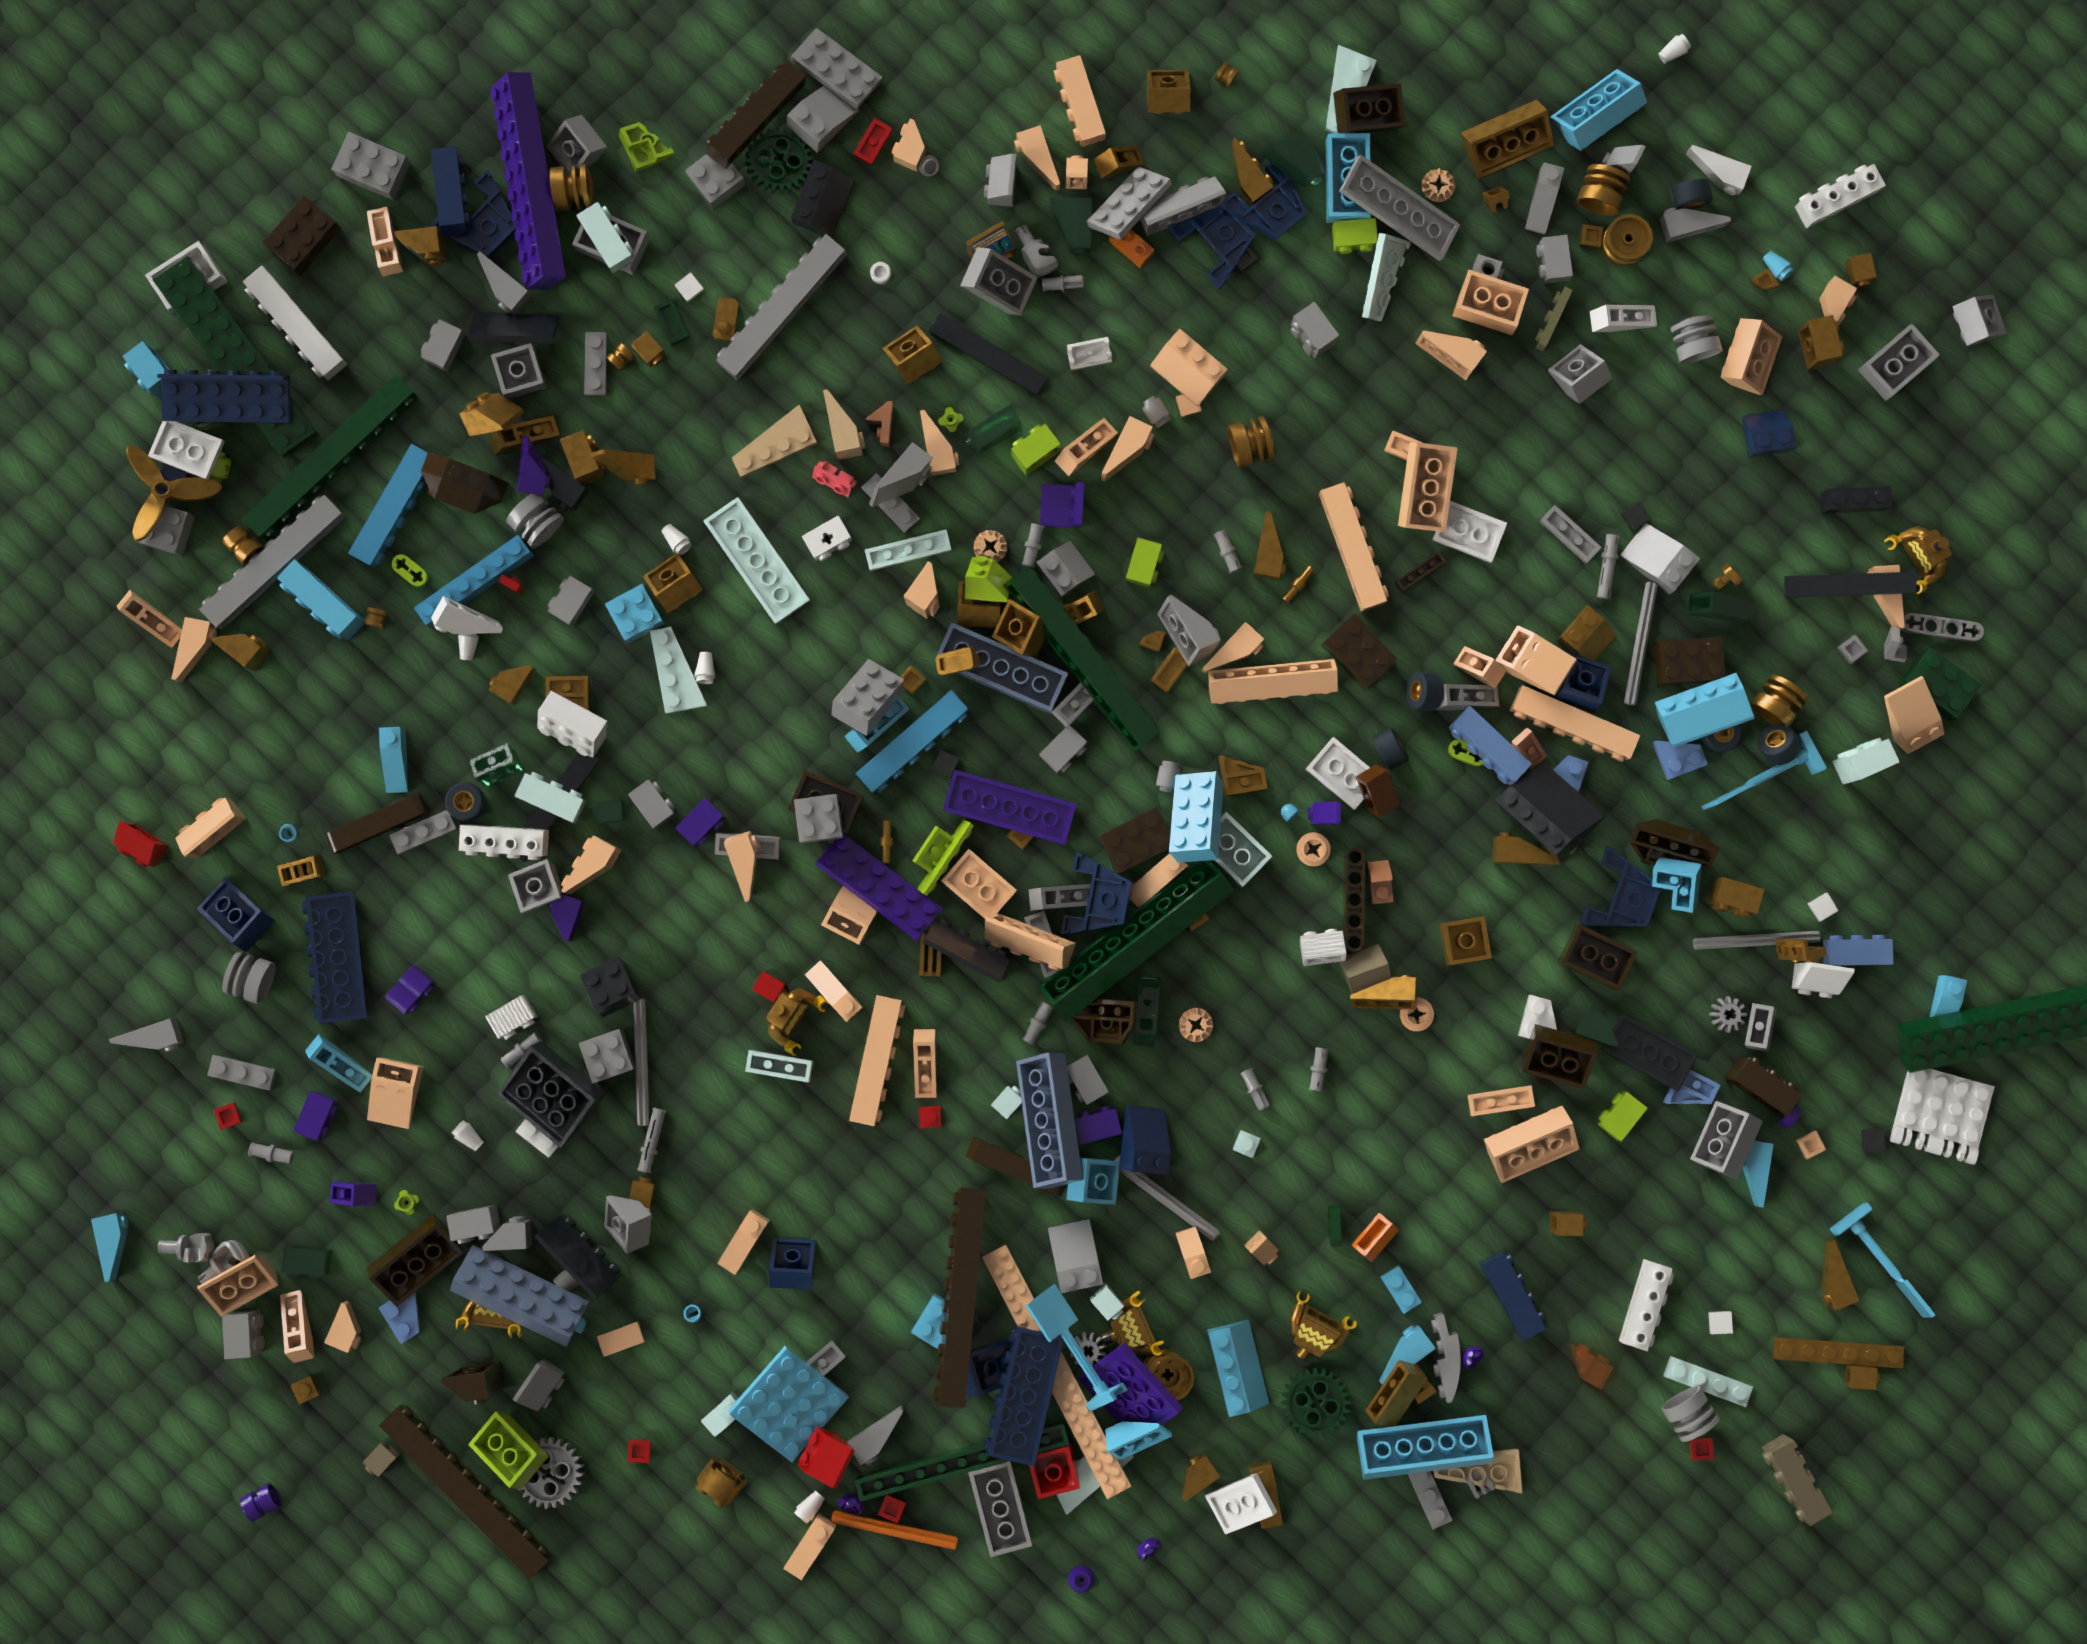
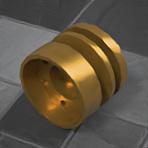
(571, 187)
(1603, 189)
(1252, 441)
(1779, 701)
(1179, 1376)

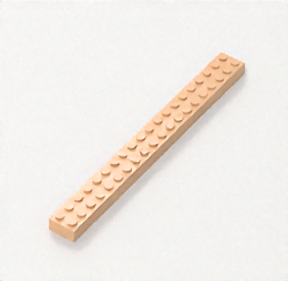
(1065, 1387)

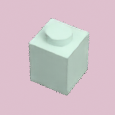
(1007, 1101)

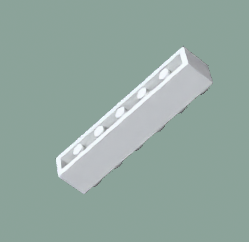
(294, 322)

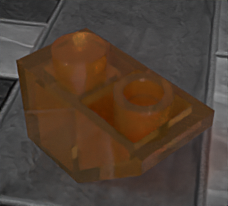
(1589, 1367)

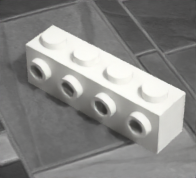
(1839, 196)
(504, 841)
(1646, 1305)

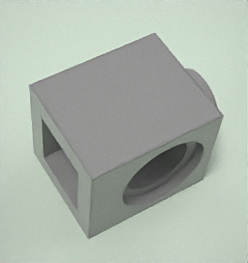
(1483, 261)

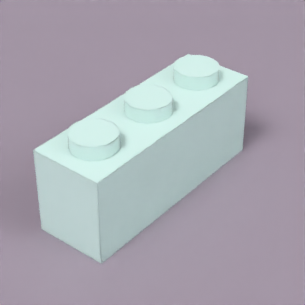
(606, 237)
(550, 797)
(779, 1066)

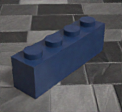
(449, 190)
(1512, 1295)

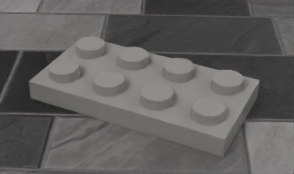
(836, 68)
(1129, 203)

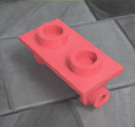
(825, 474)

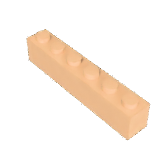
(1353, 547)
(1273, 681)
(1574, 723)
(876, 1059)

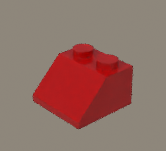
(138, 843)
(826, 1457)
(1055, 1472)

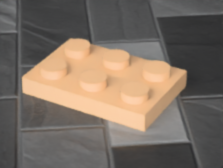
(978, 885)

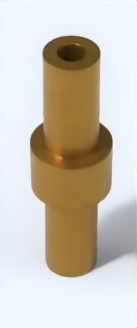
(1298, 584)
(886, 842)

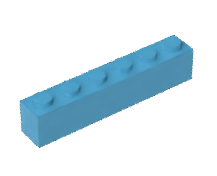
(391, 509)
(478, 577)
(911, 742)

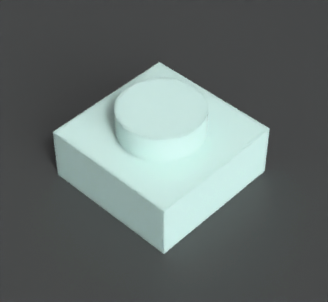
(1246, 1143)

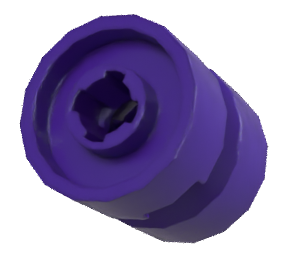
(256, 1504)

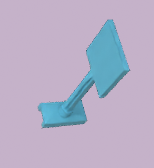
(1808, 754)
(1853, 1222)
(1054, 1318)

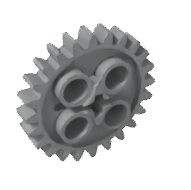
(559, 1455)

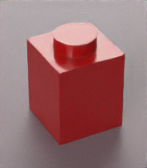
(769, 987)

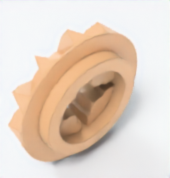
(1431, 191)
(990, 536)
(1313, 839)
(1195, 1014)
(1424, 1020)

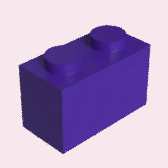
(701, 822)
(316, 1116)
(1097, 1125)

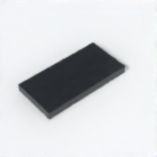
(513, 328)
(1651, 1053)

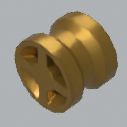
(1227, 74)
(376, 618)

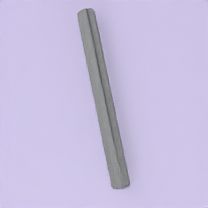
(1640, 643)
(1752, 940)
(641, 1062)
(1171, 1202)

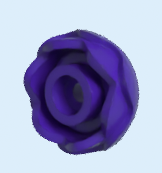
(1790, 1120)
(1471, 1357)
(851, 1503)
(1148, 1548)
(1081, 1572)

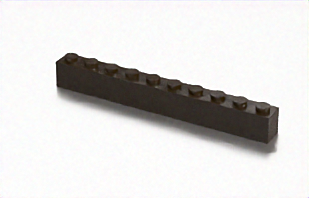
(960, 1298)
(466, 1491)

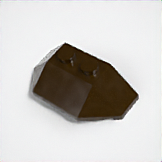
(462, 484)
(1670, 841)
(1107, 1020)

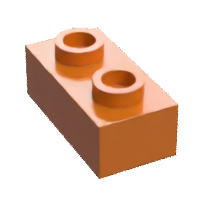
(1133, 248)
(1375, 1237)

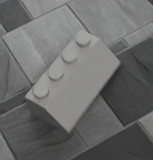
(1184, 204)

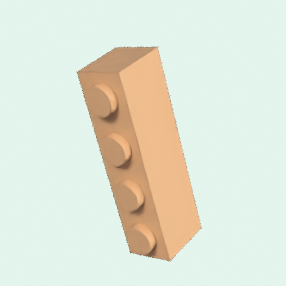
(1080, 100)

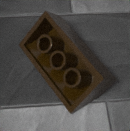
(414, 1260)
(475, 1382)

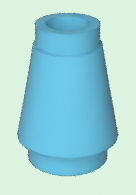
(1779, 266)

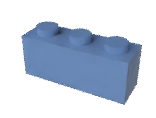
(1858, 950)

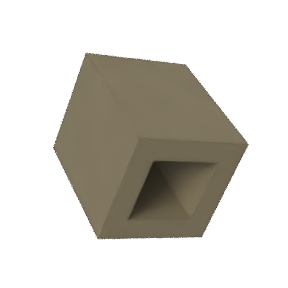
(381, 1458)

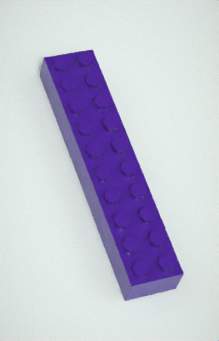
(528, 181)

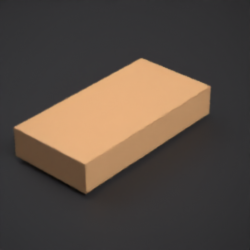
(620, 1338)

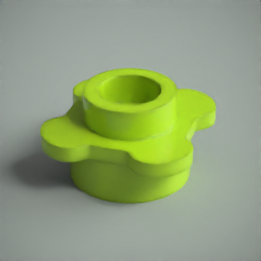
(944, 420)
(408, 1208)

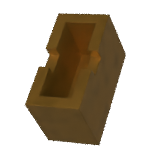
(1567, 1223)

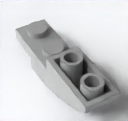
(1448, 1365)

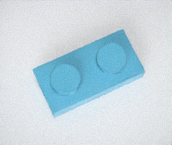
(1400, 1289)

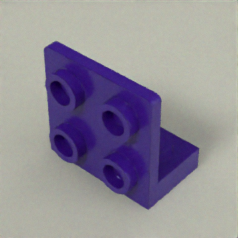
(1062, 505)

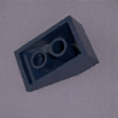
(235, 914)
(1145, 1141)
(986, 1367)

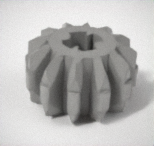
(1727, 1005)
(1094, 1343)

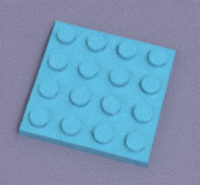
(788, 1403)

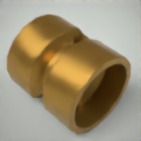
(242, 544)

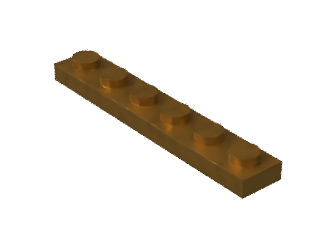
(1838, 1352)

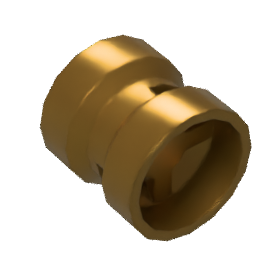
(616, 360)

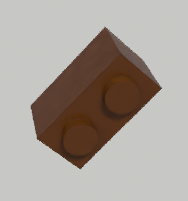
(1378, 790)

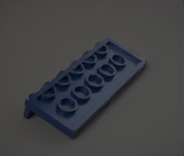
(225, 397)
(335, 957)
(1023, 1396)

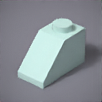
(1107, 1302)
(719, 1417)

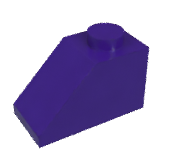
(1324, 813)
(566, 915)
(353, 1193)

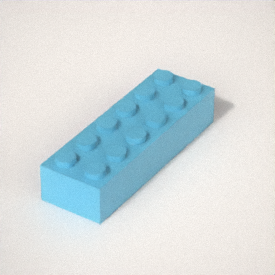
(1424, 1447)

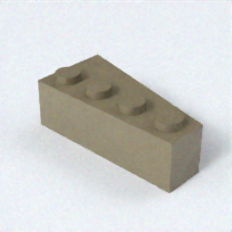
(1796, 1479)

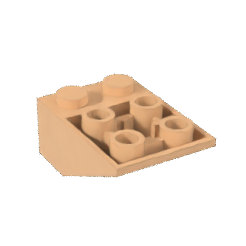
(1535, 660)
(595, 861)
(849, 916)
(393, 1092)

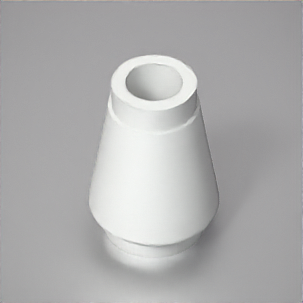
(1675, 48)
(677, 540)
(467, 645)
(705, 669)
(467, 1135)
(809, 1507)

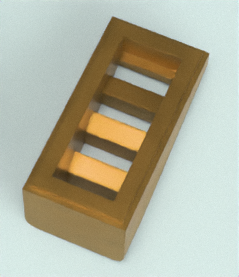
(314, 865)

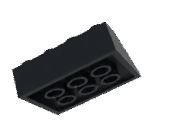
(1550, 810)
(967, 951)
(550, 1093)
(579, 1255)

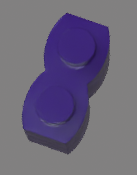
(410, 990)

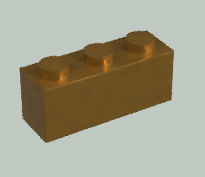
(1396, 1394)

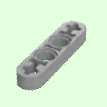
(1941, 627)

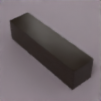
(1420, 571)

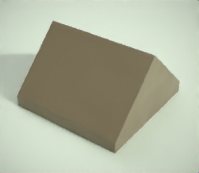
(1365, 968)

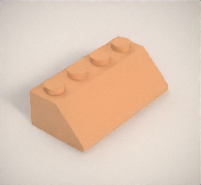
(1427, 486)
(1029, 941)
(1532, 1144)

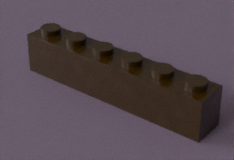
(755, 114)

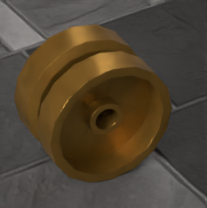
(1629, 228)

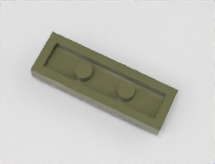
(1552, 318)

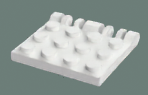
(1942, 1109)

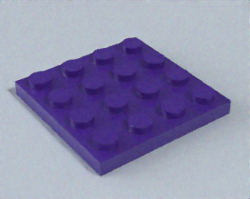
(1146, 1396)

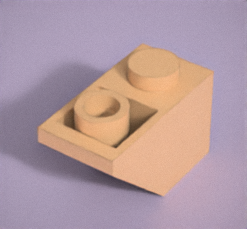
(910, 148)
(1836, 298)

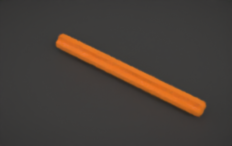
(894, 1529)

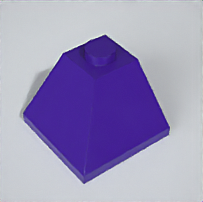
(531, 470)

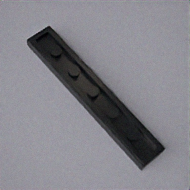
(988, 354)
(1850, 584)
(572, 779)

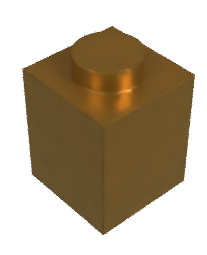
(1860, 270)
(648, 350)
(643, 1191)
(1861, 1377)

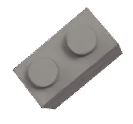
(1554, 259)
(442, 345)
(570, 600)
(1063, 749)
(652, 804)
(1760, 1027)
(1086, 1080)

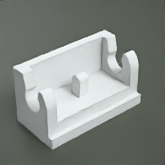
(1089, 353)

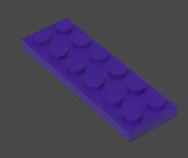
(1009, 807)
(879, 886)

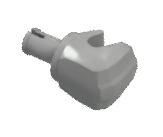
(1036, 263)
(189, 1249)
(224, 1258)

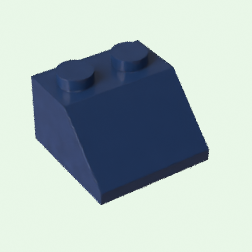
(1768, 433)
(1584, 684)
(792, 1263)

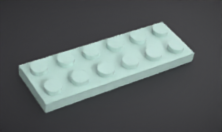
(756, 560)

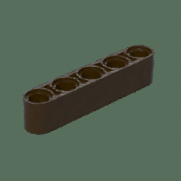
(376, 823)
(1359, 890)
(1005, 1162)

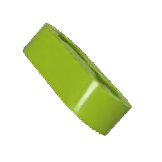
(412, 567)
(1462, 756)

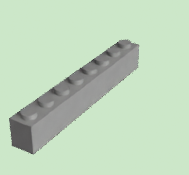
(781, 307)
(265, 567)

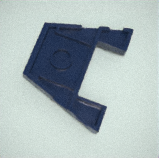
(1272, 213)
(490, 224)
(1224, 234)
(1632, 898)
(1107, 899)

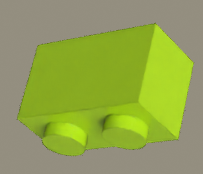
(1354, 235)
(1143, 562)
(1621, 1115)

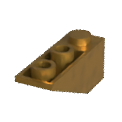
(1250, 178)

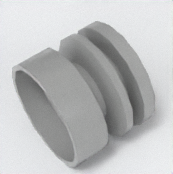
(1696, 339)
(534, 520)
(248, 977)
(1691, 1416)

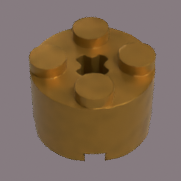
(720, 1482)

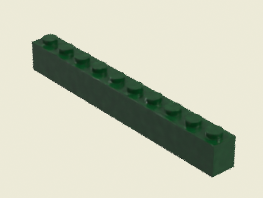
(330, 457)
(1083, 659)
(945, 1465)

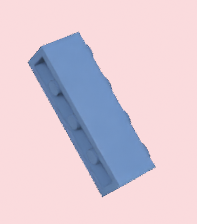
(1489, 746)

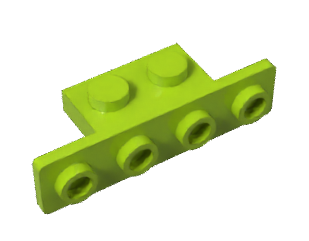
(938, 852)

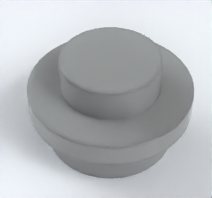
(928, 165)

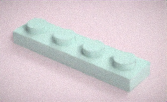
(908, 550)
(1708, 1381)

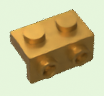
(1798, 950)

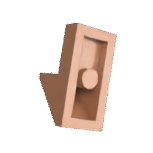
(883, 417)
(1529, 747)
(1380, 882)

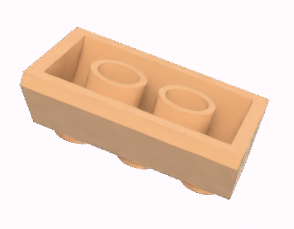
(1490, 302)
(1751, 355)
(1188, 367)
(923, 593)
(209, 828)
(239, 1284)

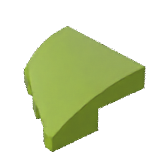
(643, 147)

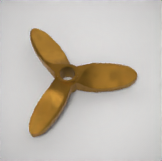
(179, 490)

